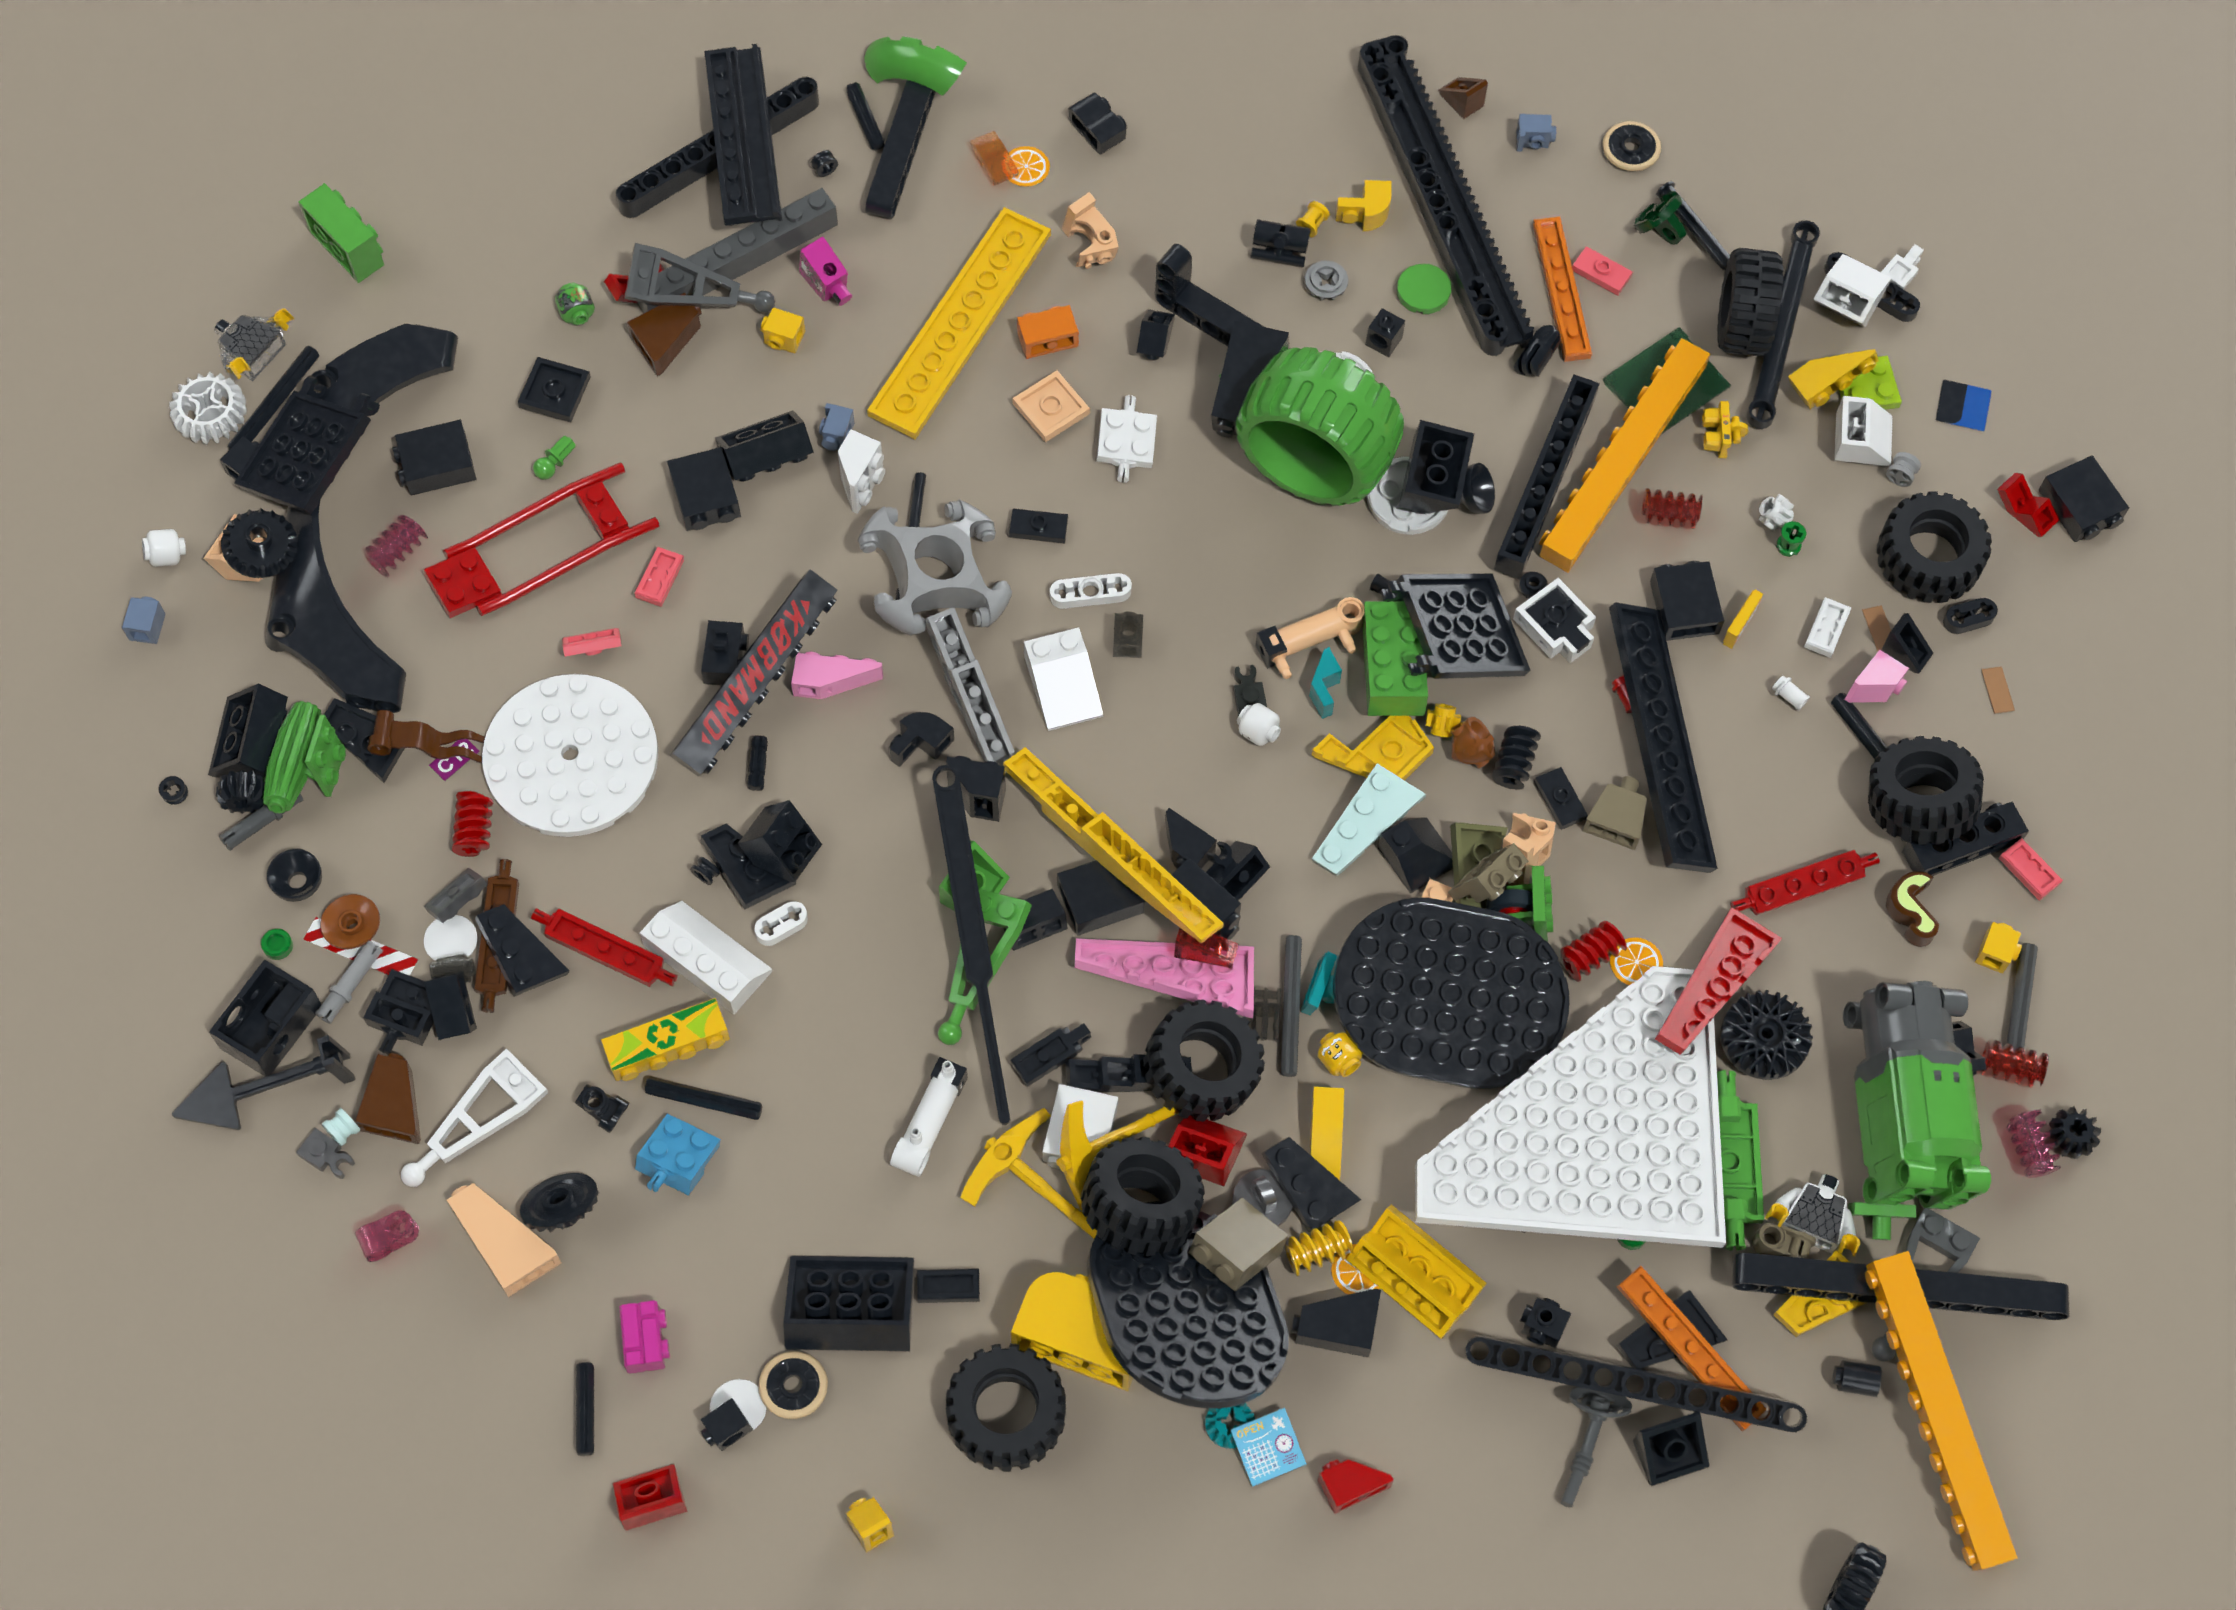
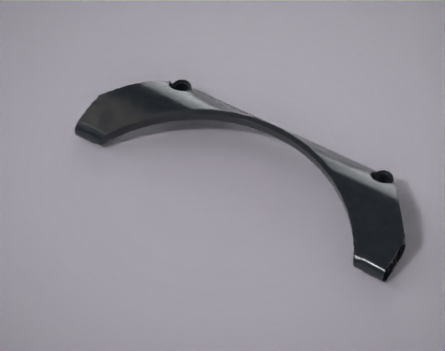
(304, 592)

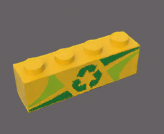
(665, 1040)

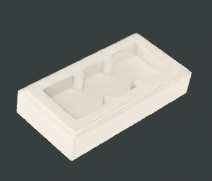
(1827, 627)

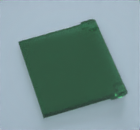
(1634, 374)

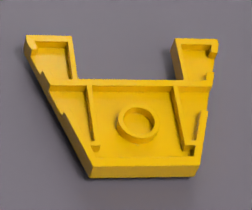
(1394, 744)

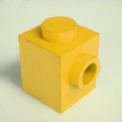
(783, 330)
(1999, 947)

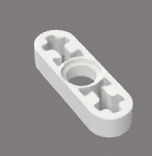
(1098, 581)

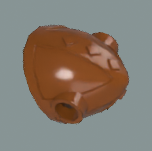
(1472, 743)

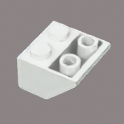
(1852, 290)
(1863, 432)
(860, 468)

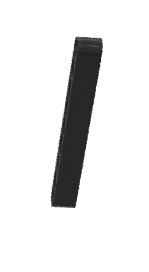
(797, 98)

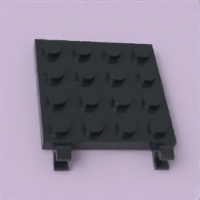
(305, 447)
(1459, 626)

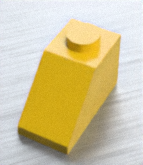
(869, 1523)

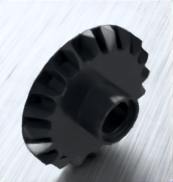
(261, 558)
(559, 1202)

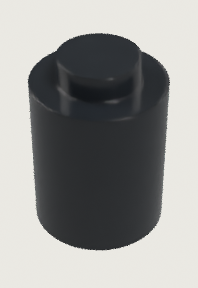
(1857, 1378)

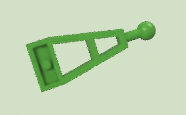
(1000, 912)

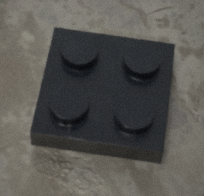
(554, 389)

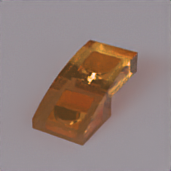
(994, 157)

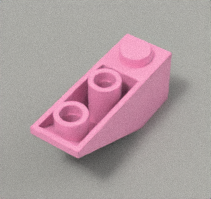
(826, 676)

